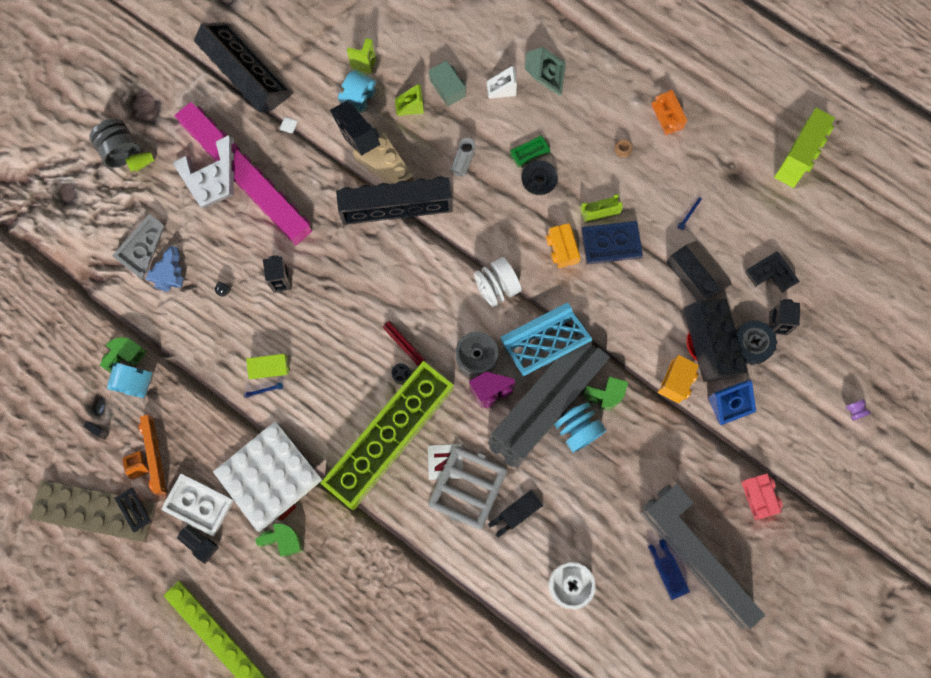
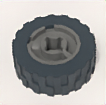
(762, 335)

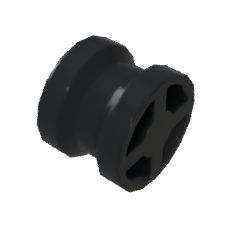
(399, 371)

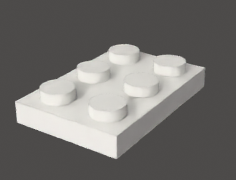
(197, 505)

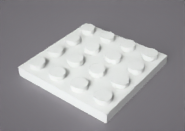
(267, 476)

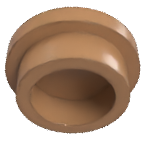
(623, 148)

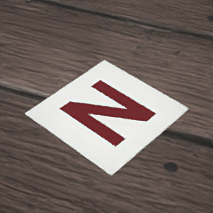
(437, 459)

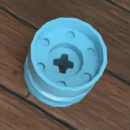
(580, 427)

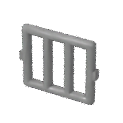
(492, 487)

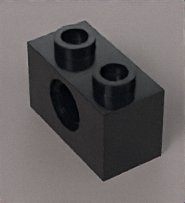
(277, 274)
(784, 317)

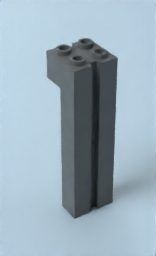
(546, 403)
(665, 520)

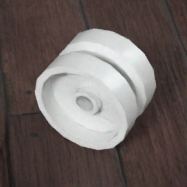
(583, 582)

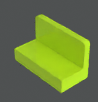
(362, 59)

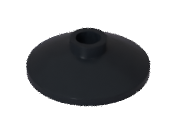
(539, 170)

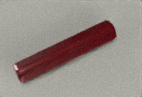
(404, 343)

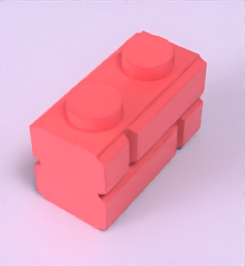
(761, 496)

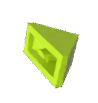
(410, 102)

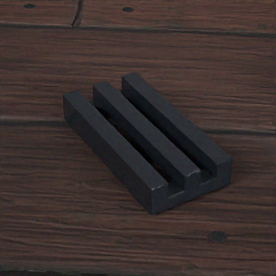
(133, 526)

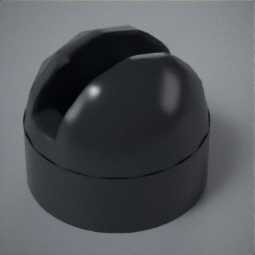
(222, 289)

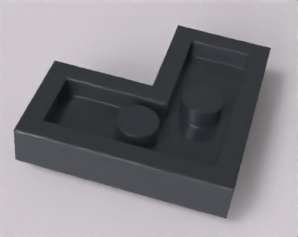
(774, 268)

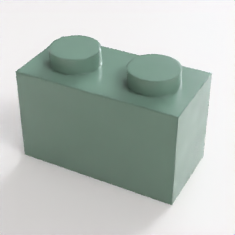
(447, 83)

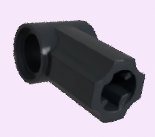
(201, 546)

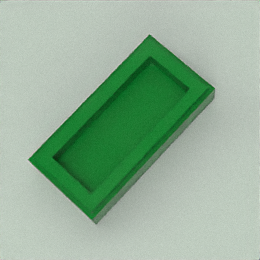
(530, 151)

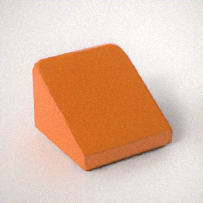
(135, 465)

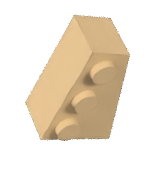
(385, 162)

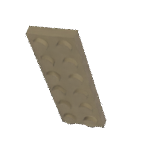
(87, 510)

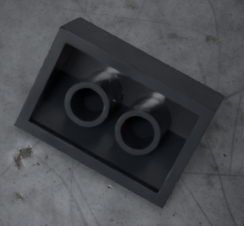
(698, 272)

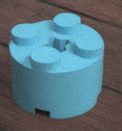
(358, 89)
(129, 380)

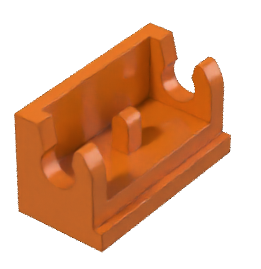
(669, 112)

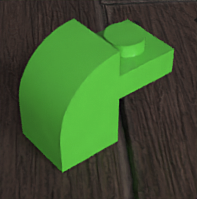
(122, 349)
(610, 397)
(286, 538)

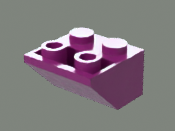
(490, 387)

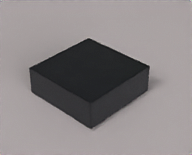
(96, 430)

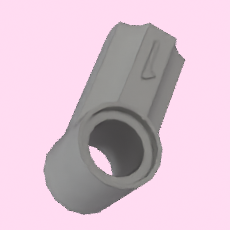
(463, 158)

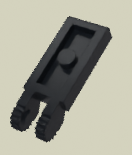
(517, 512)

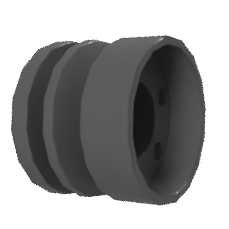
(113, 142)

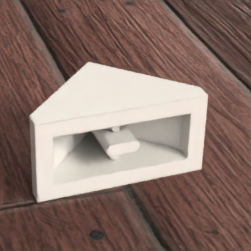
(503, 84)

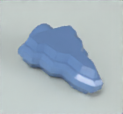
(167, 271)

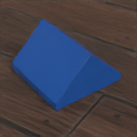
(733, 402)

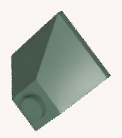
(546, 69)

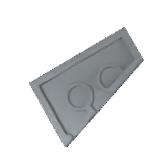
(140, 246)

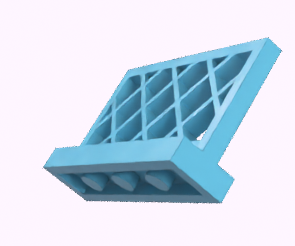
(538, 329)

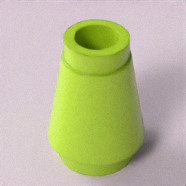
(138, 161)

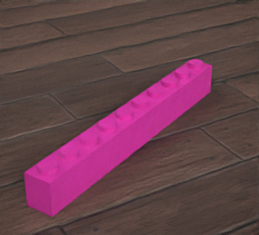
(246, 176)

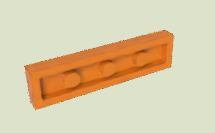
(157, 480)

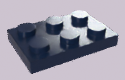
(611, 242)

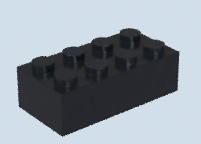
(715, 340)

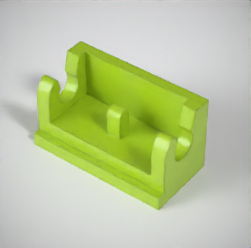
(601, 209)
(267, 366)

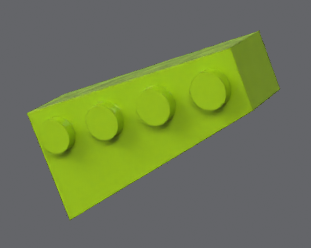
(806, 148)

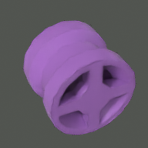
(858, 410)

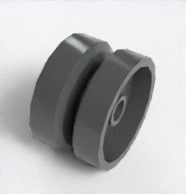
(473, 344)

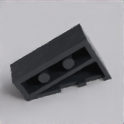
(355, 128)

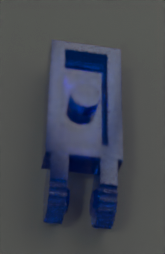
(669, 571)

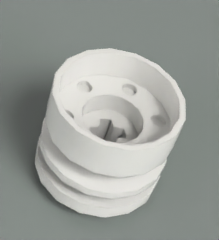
(500, 280)

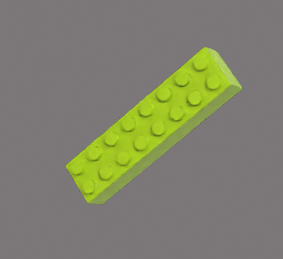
(388, 435)

